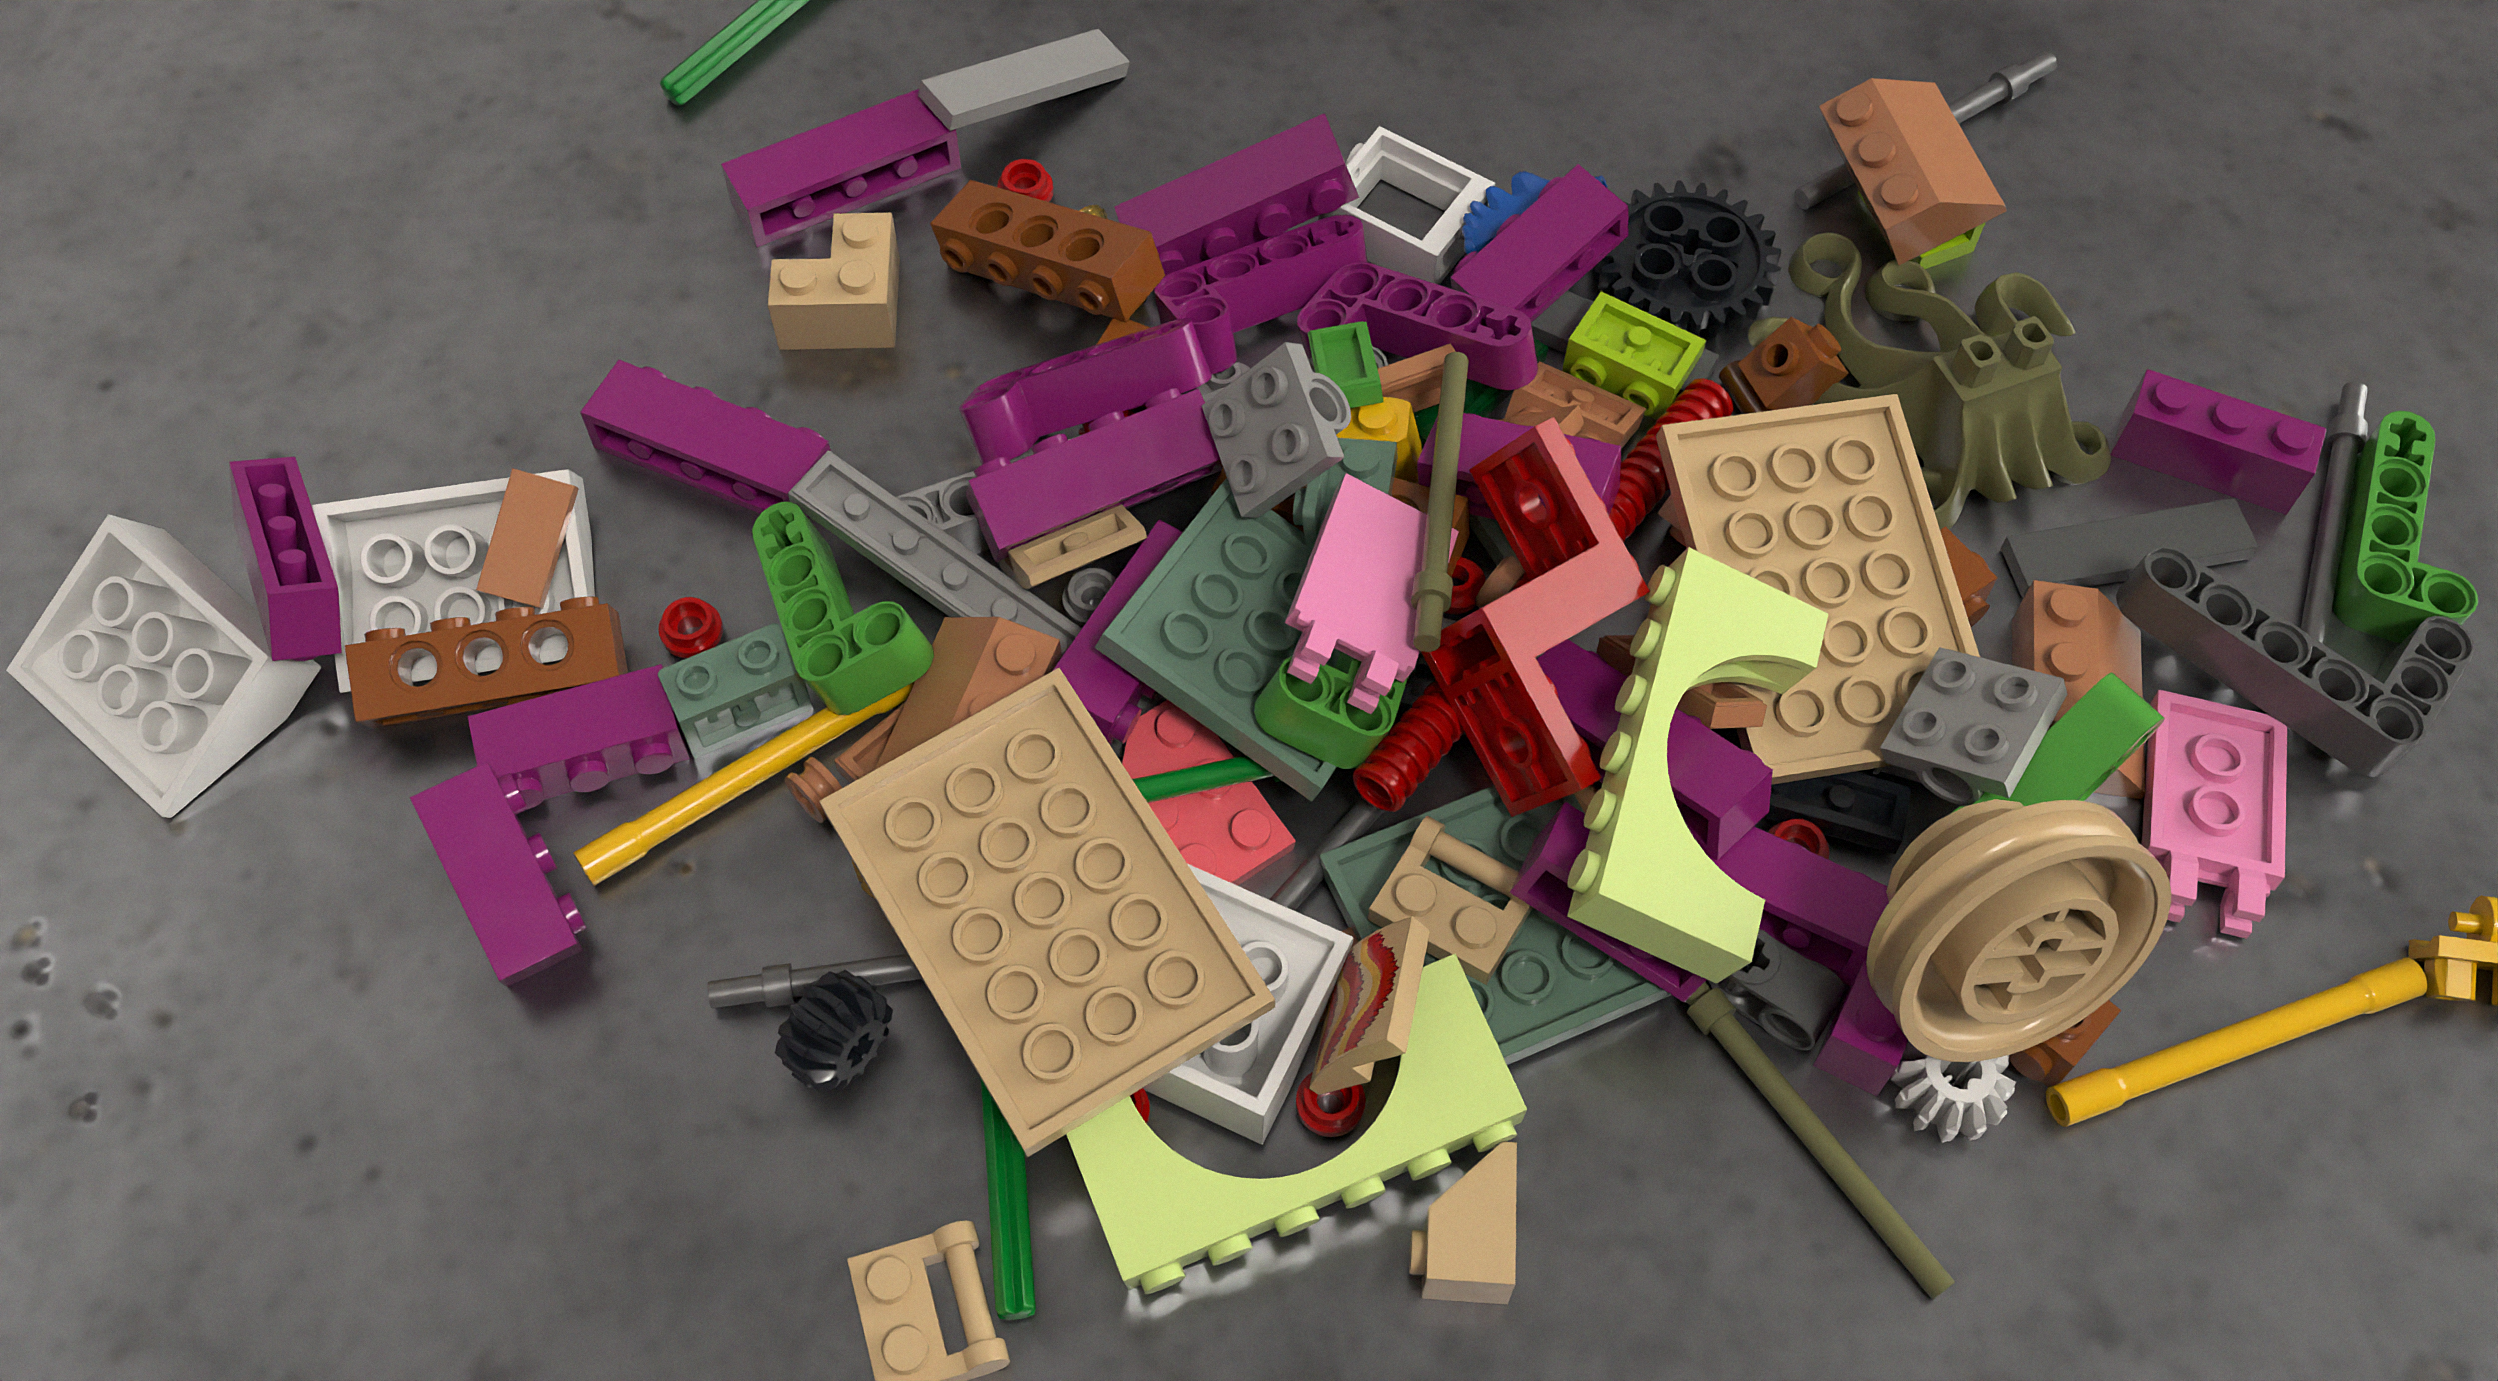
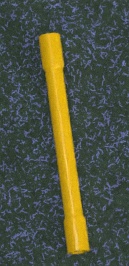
(635, 838)
(2111, 1087)

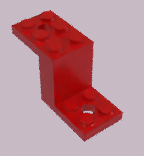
(1575, 578)

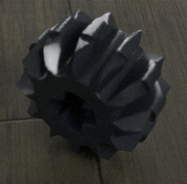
(833, 1031)

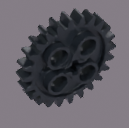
(1693, 260)

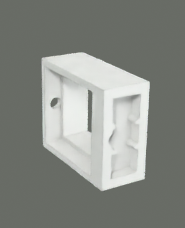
(1426, 177)

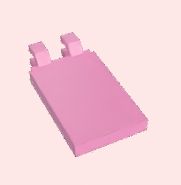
(1361, 590)
(2217, 805)

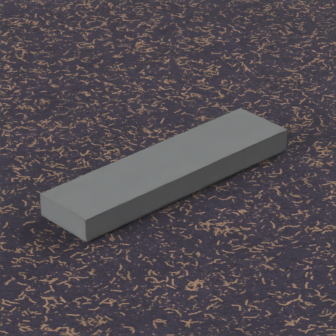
(1023, 79)

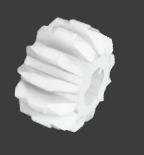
(1945, 1105)

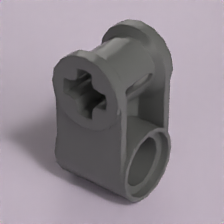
(1785, 993)

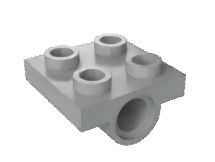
(1276, 428)
(1973, 725)

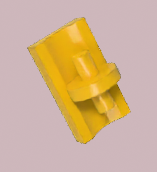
(2453, 961)

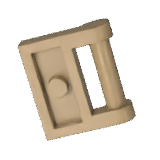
(1454, 916)
(902, 1313)

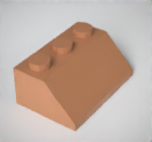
(1910, 163)
(2081, 639)
(971, 669)

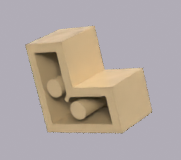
(840, 298)

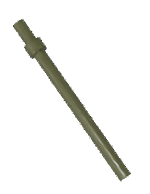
(1432, 584)
(1714, 1014)

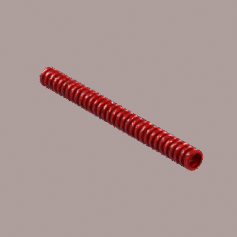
(1431, 723)

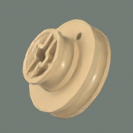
(2013, 925)

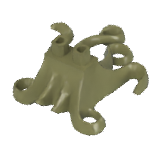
(1980, 406)

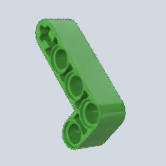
(2379, 575)
(838, 653)
(1318, 715)
(2086, 745)

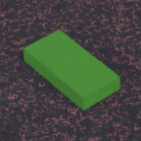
(1348, 359)

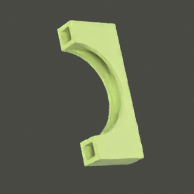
(1641, 864)
(1174, 1212)

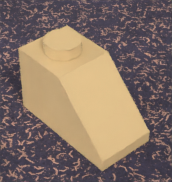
(1471, 1235)

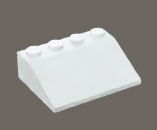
(421, 558)
(157, 665)
(1253, 1069)

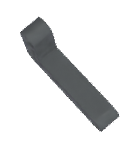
(2289, 673)

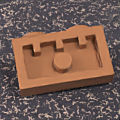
(1604, 413)

